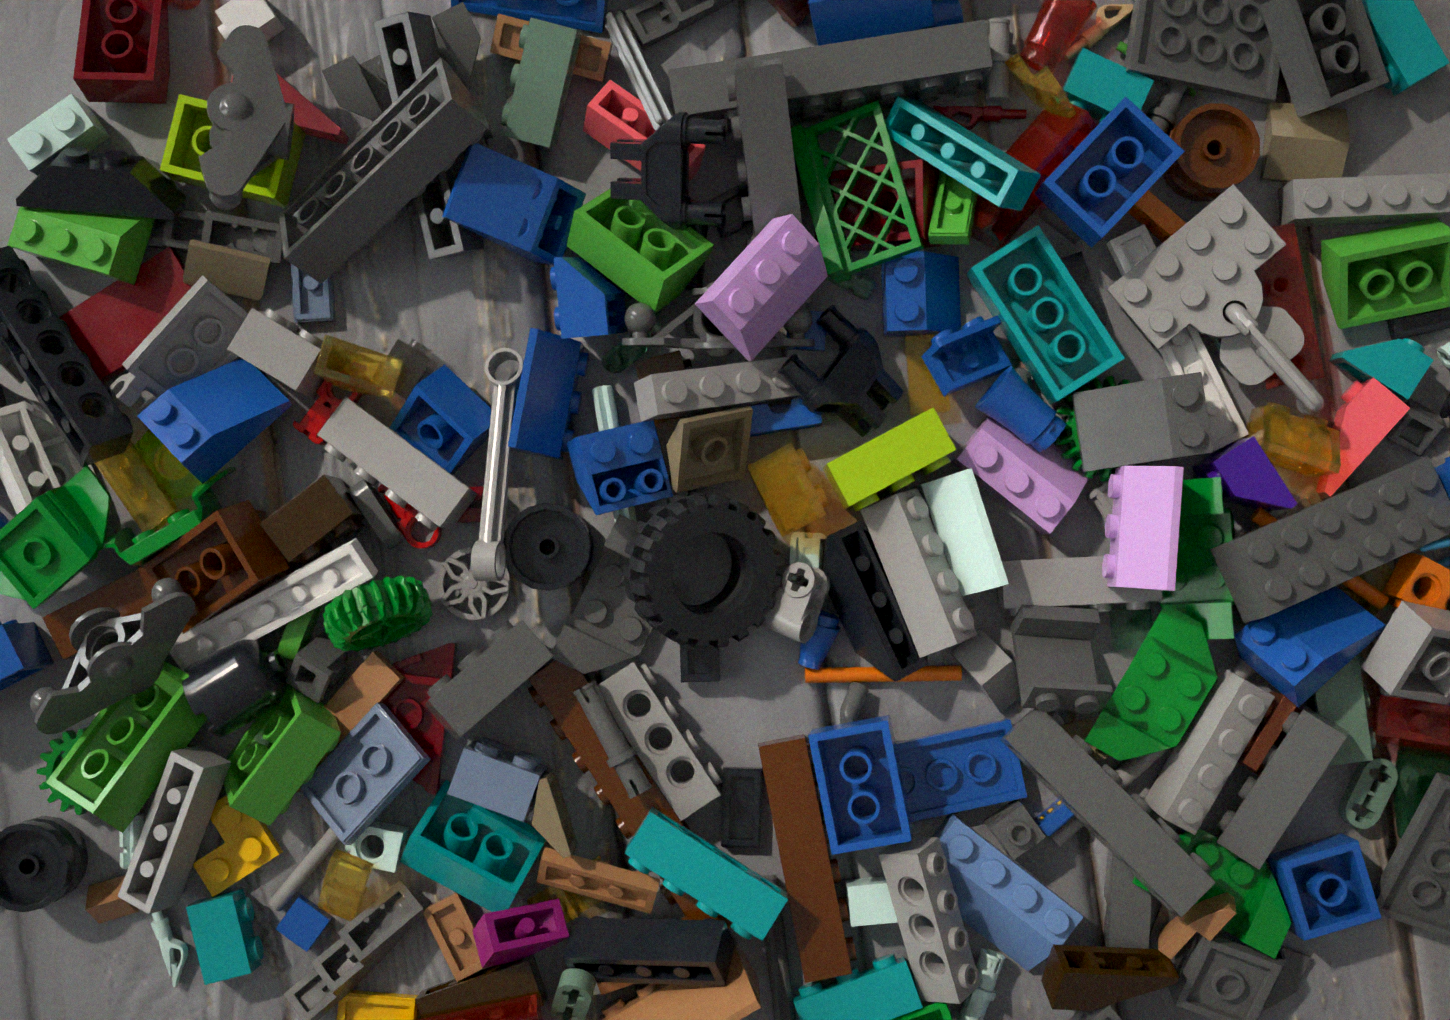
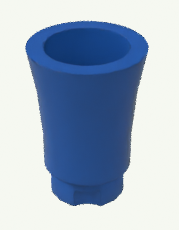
(1021, 410)

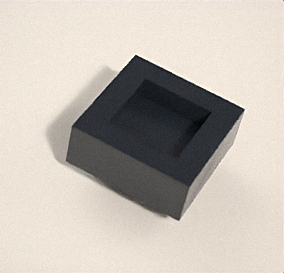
(699, 664)

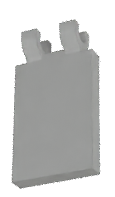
(183, 345)

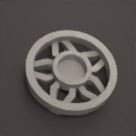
(470, 589)

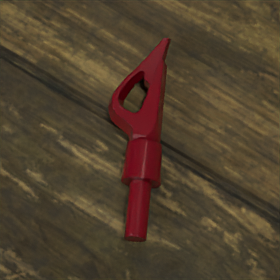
(987, 113)

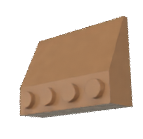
(693, 1002)

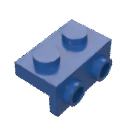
(966, 355)

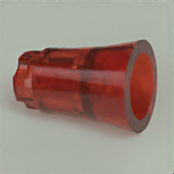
(1054, 32)

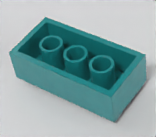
(1044, 315)

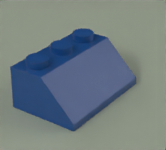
(860, 19)
(548, 395)

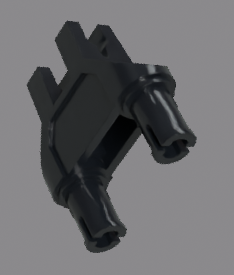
(666, 171)
(854, 382)

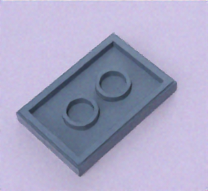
(364, 773)

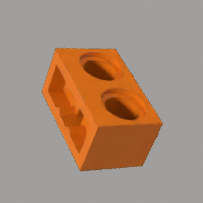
(1433, 578)

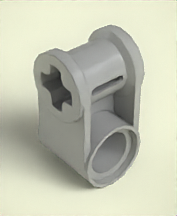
(798, 606)

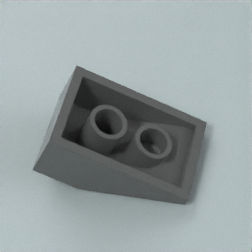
(1142, 422)

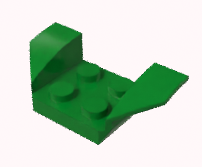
(53, 539)
(145, 546)
(1199, 583)
(1157, 690)
(1260, 909)

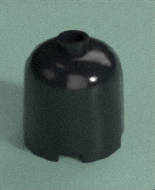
(236, 685)

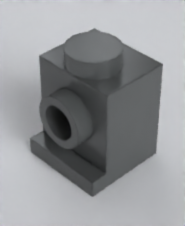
(317, 667)

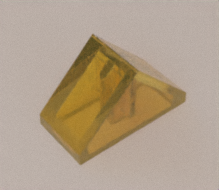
(357, 368)

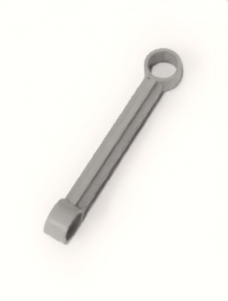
(489, 553)

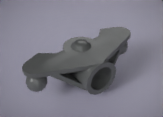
(247, 117)
(641, 319)
(114, 657)

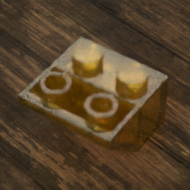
(788, 490)

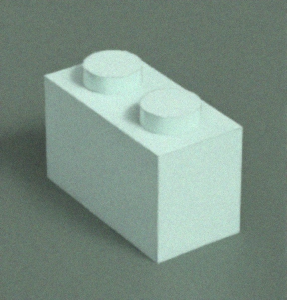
(60, 127)

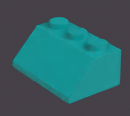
(473, 850)

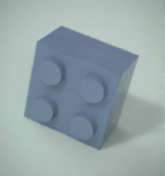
(497, 778)

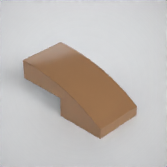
(1204, 917)

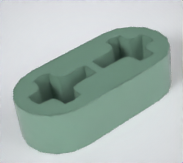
(1376, 797)
(573, 995)

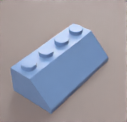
(1003, 897)

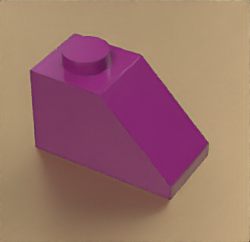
(519, 932)

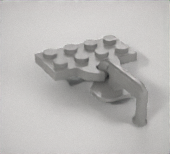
(1200, 273)

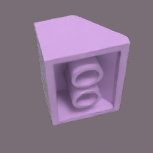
(765, 285)
(1027, 482)
(1143, 527)

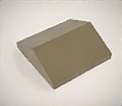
(1304, 145)
(709, 449)
(552, 817)

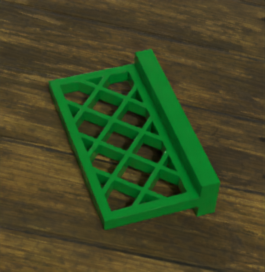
(822, 202)

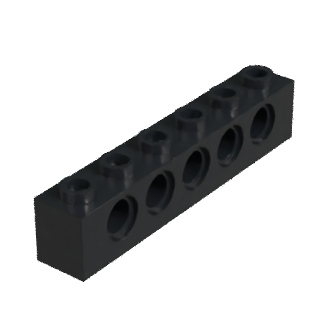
(32, 331)

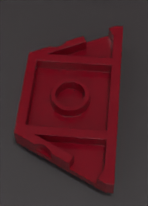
(409, 707)

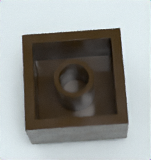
(314, 520)

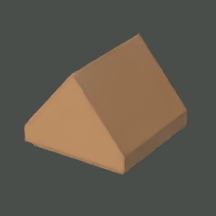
(104, 902)

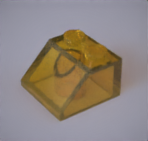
(1295, 442)

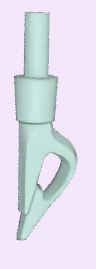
(167, 943)

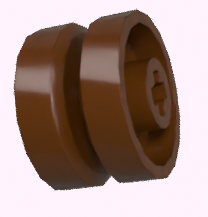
(1218, 152)

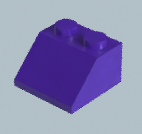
(1246, 476)

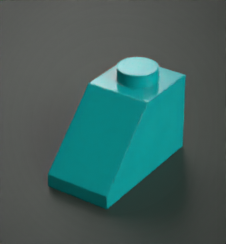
(1393, 363)

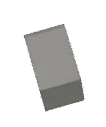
(989, 669)

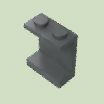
(1057, 659)

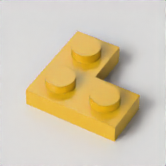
(245, 848)

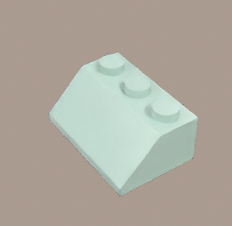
(965, 531)

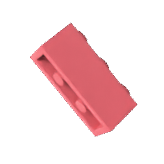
(621, 115)

